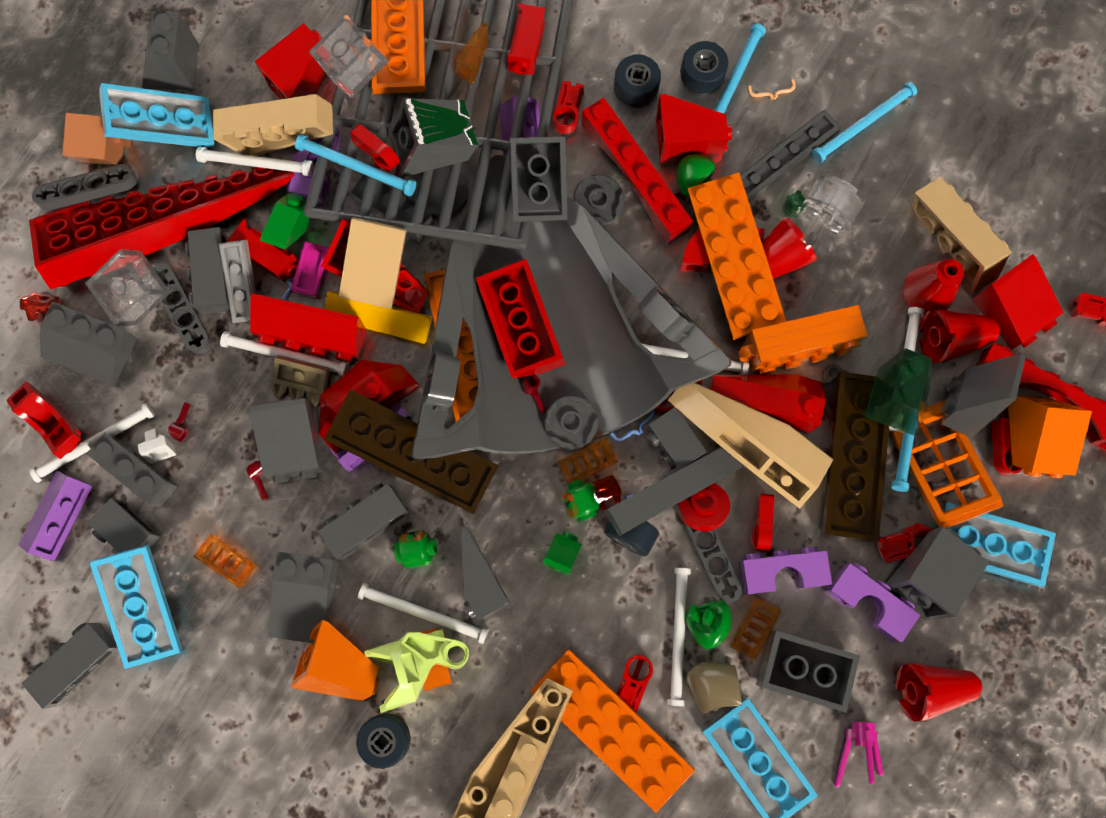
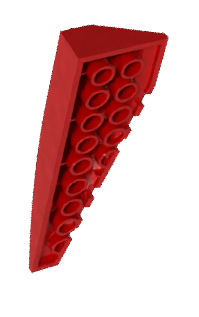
(86, 235)

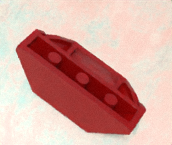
(375, 380)

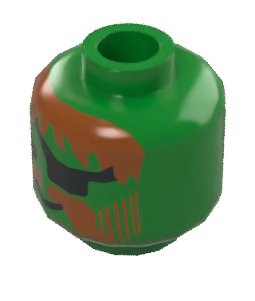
(580, 501)
(415, 549)

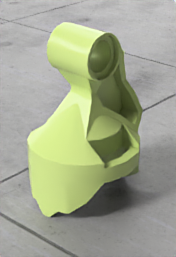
(413, 659)

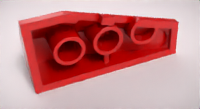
(409, 291)
(782, 396)

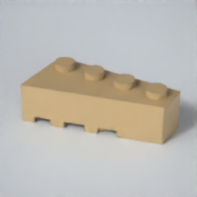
(272, 124)
(961, 233)

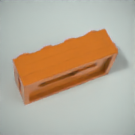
(803, 340)

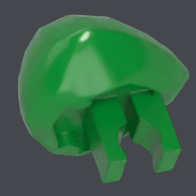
(693, 171)
(709, 623)

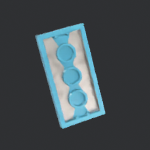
(155, 116)
(1009, 546)
(136, 606)
(759, 762)

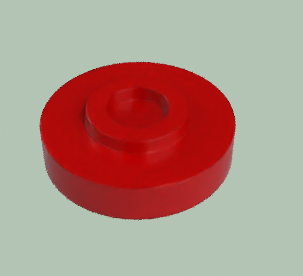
(705, 509)

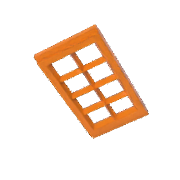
(966, 510)

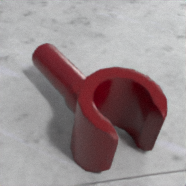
(532, 390)
(176, 429)
(254, 470)

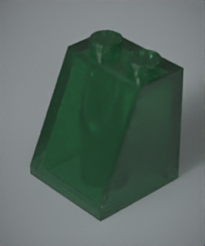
(901, 391)

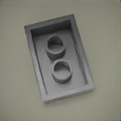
(808, 670)

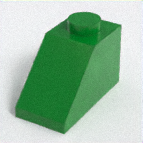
(286, 222)
(562, 553)

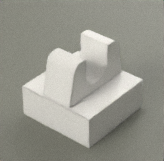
(156, 447)

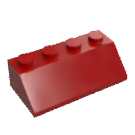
(520, 320)
(306, 328)

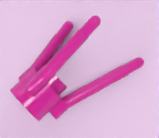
(864, 735)

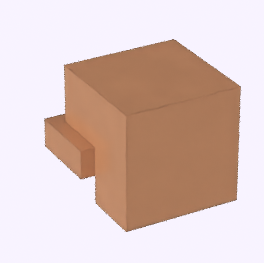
(86, 141)

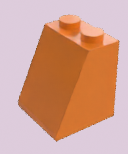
(1047, 435)

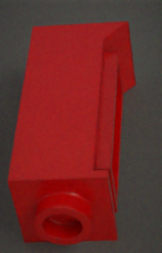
(526, 39)
(268, 257)

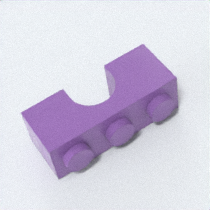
(301, 184)
(809, 568)
(894, 615)

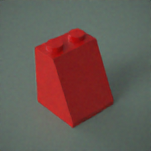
(290, 67)
(689, 129)
(1020, 303)

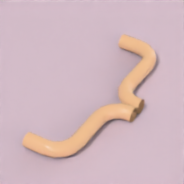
(776, 93)

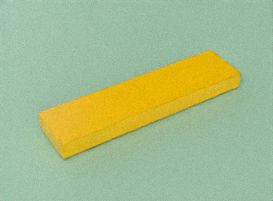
(384, 320)

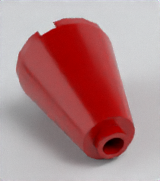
(787, 249)
(933, 285)
(955, 334)
(935, 690)

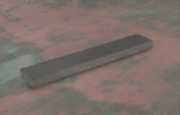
(788, 153)
(672, 490)

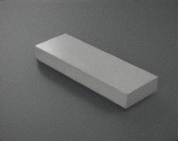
(238, 278)

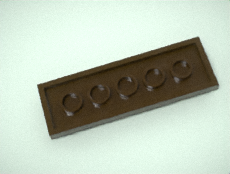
(388, 442)
(858, 463)

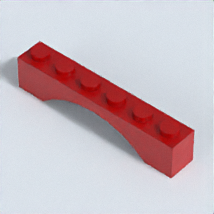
(659, 201)
(1050, 385)

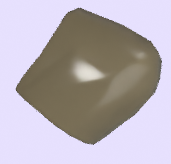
(714, 686)

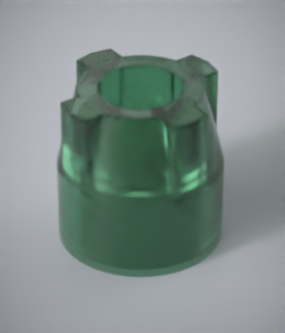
(790, 208)

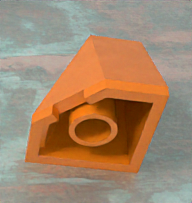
(335, 666)

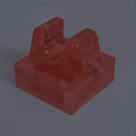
(37, 303)
(605, 489)

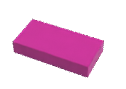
(309, 270)

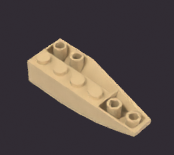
(757, 441)
(512, 766)

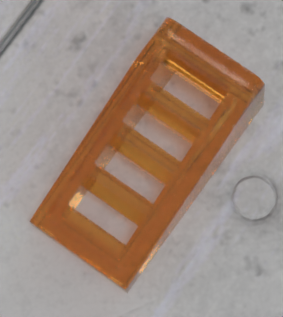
(471, 56)
(593, 448)
(207, 545)
(764, 631)

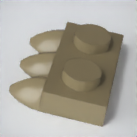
(299, 377)

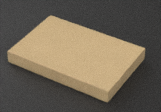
(372, 262)

